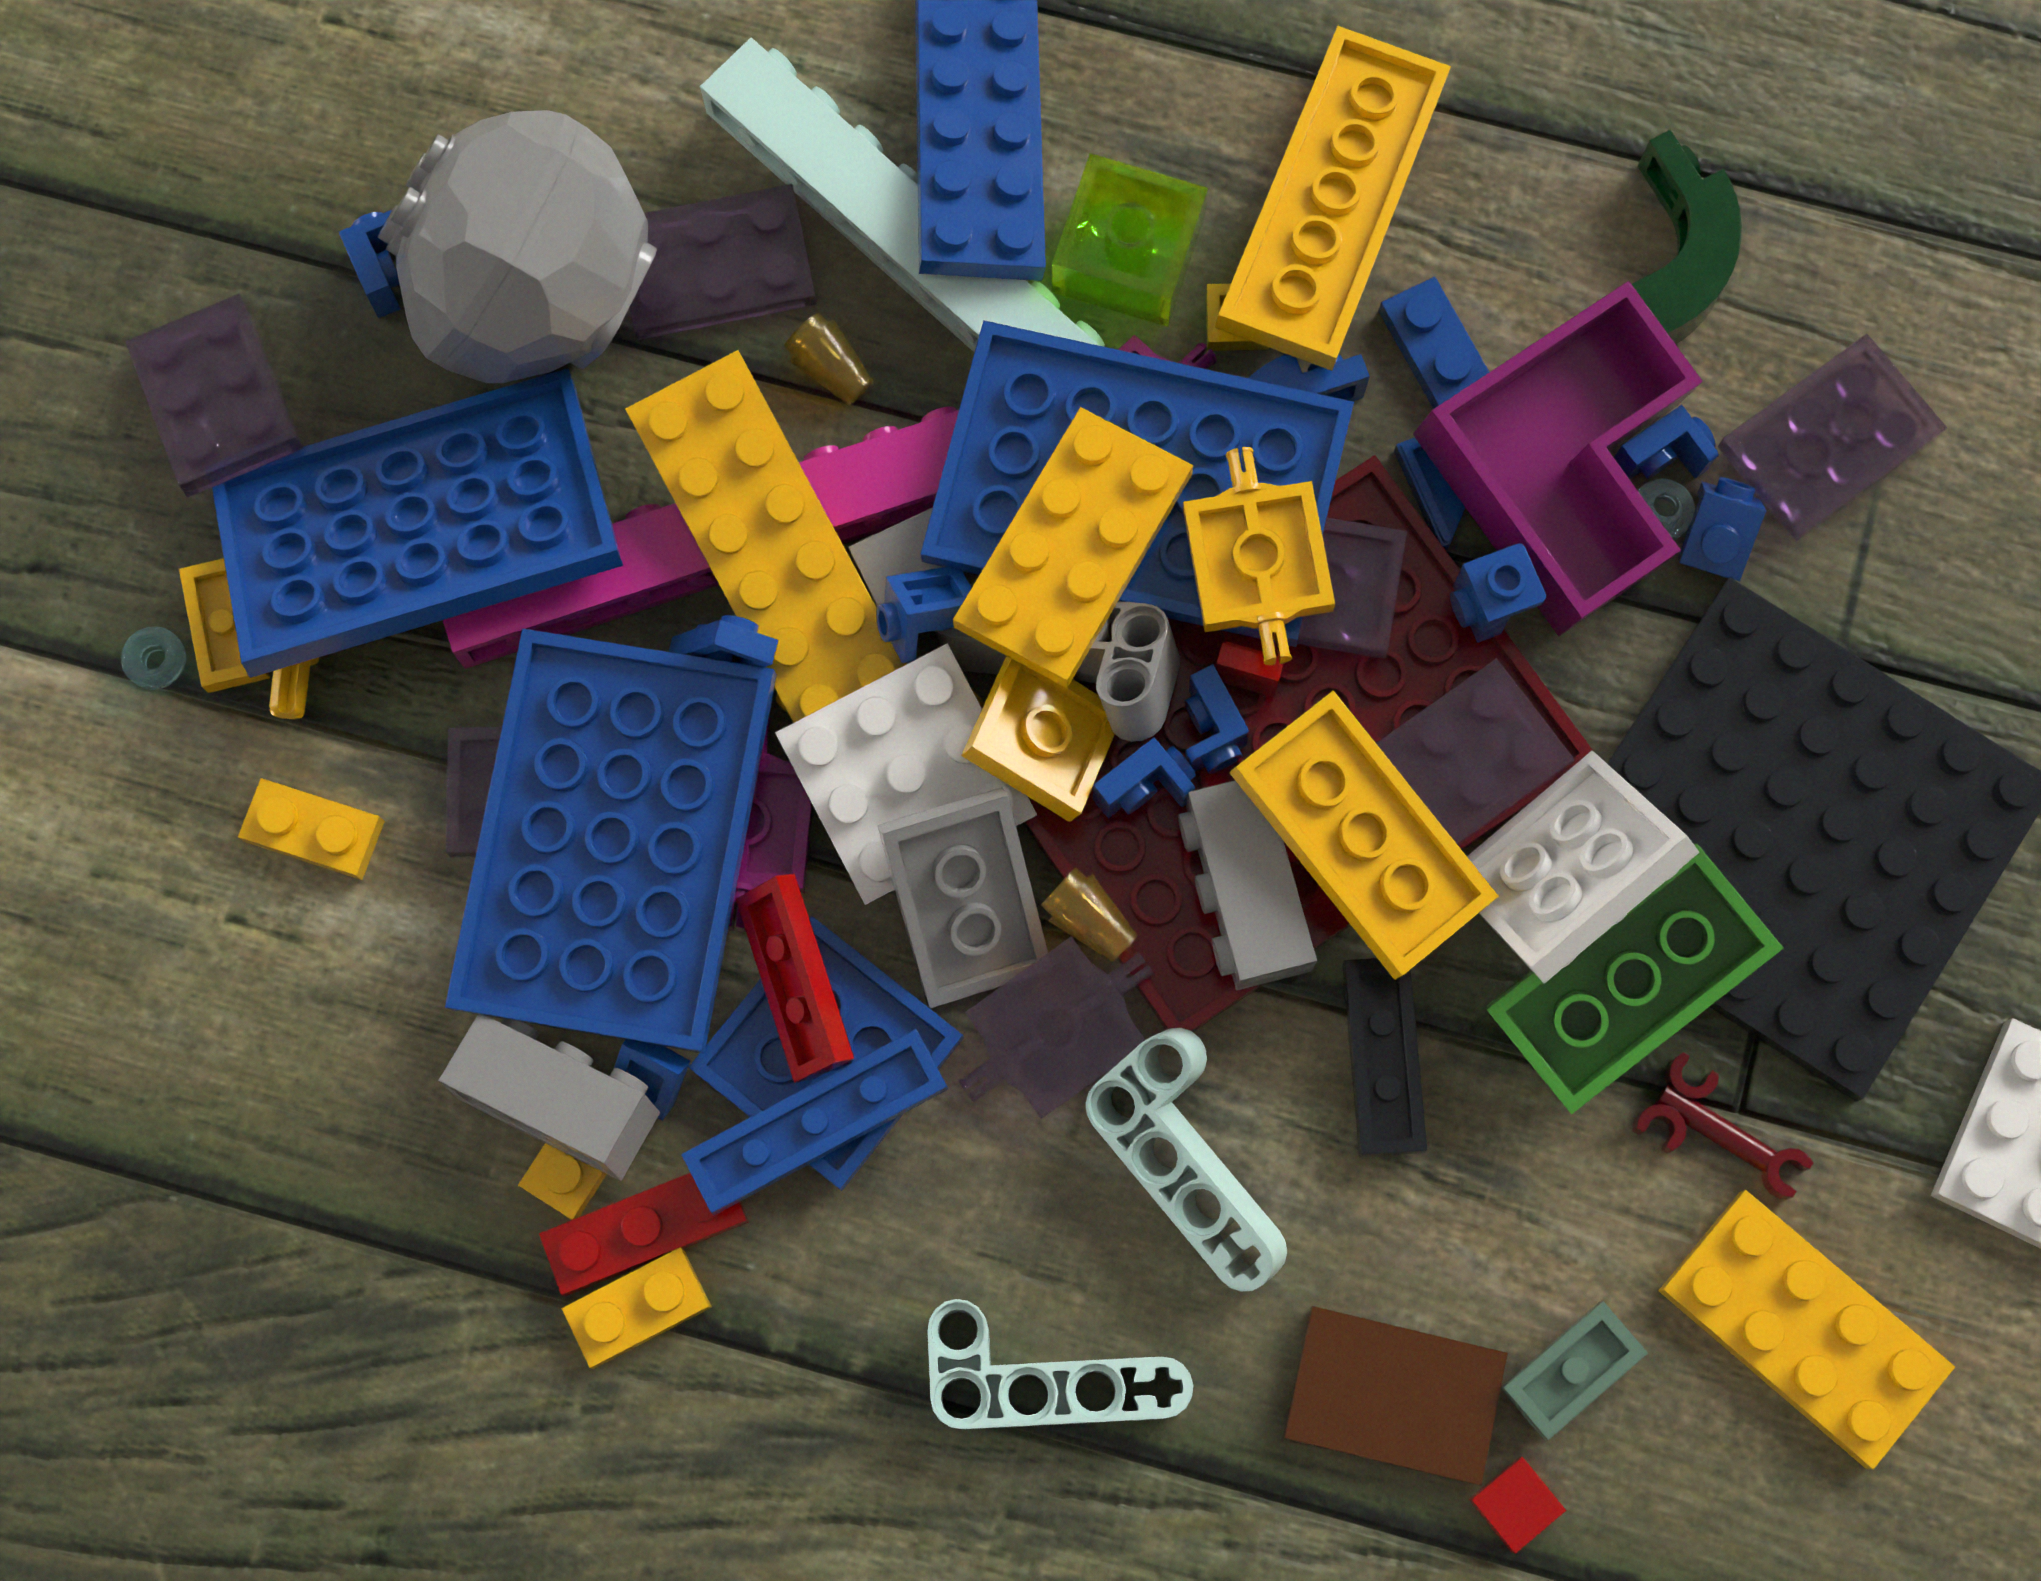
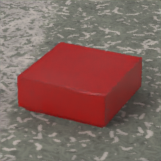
(1246, 669)
(1517, 1505)

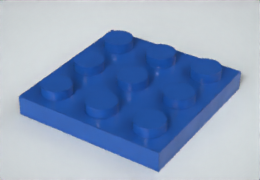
(751, 1068)

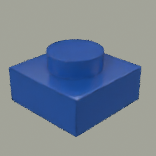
(657, 1068)

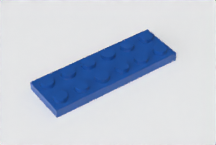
(979, 139)

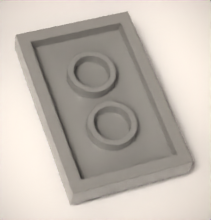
(964, 895)

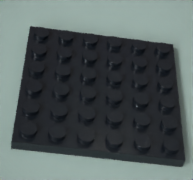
(1837, 815)

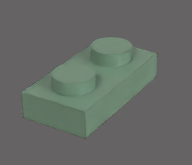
(1573, 1370)

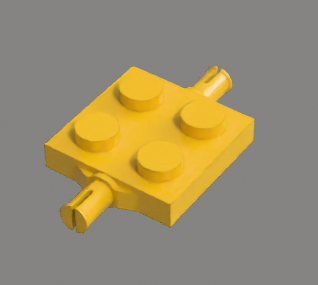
(1258, 556)

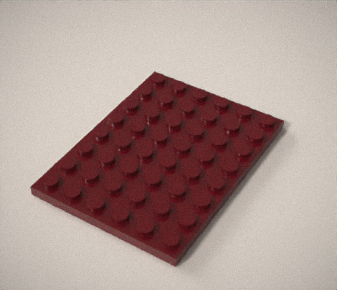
(1143, 854)

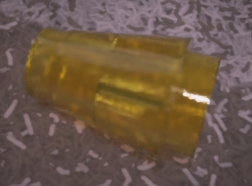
(828, 358)
(1089, 915)

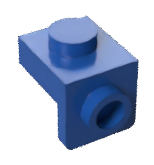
(1723, 528)
(1494, 590)

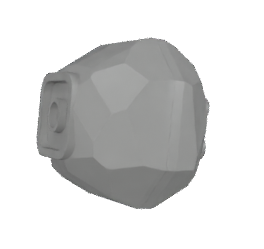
(517, 247)

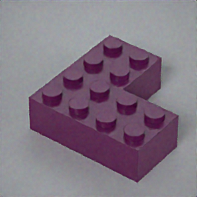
(1536, 444)

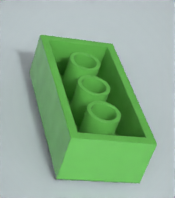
(1635, 983)

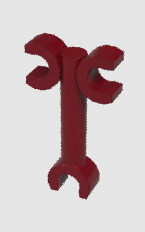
(1678, 1107)

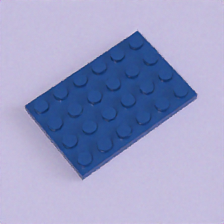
(1028, 392)
(413, 523)
(612, 840)

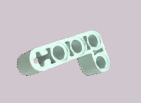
(1196, 1164)
(1059, 1378)

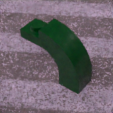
(1706, 231)

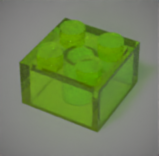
(1128, 239)

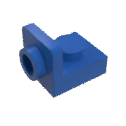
(372, 261)
(1666, 440)
(919, 604)
(1214, 710)
(1132, 781)

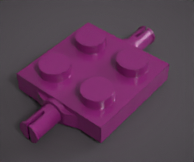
(777, 829)

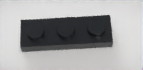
(1384, 1060)

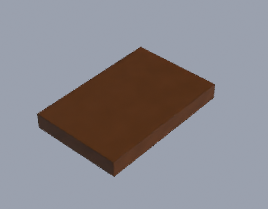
(1395, 1395)

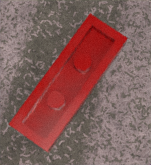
(794, 978)
(633, 1233)

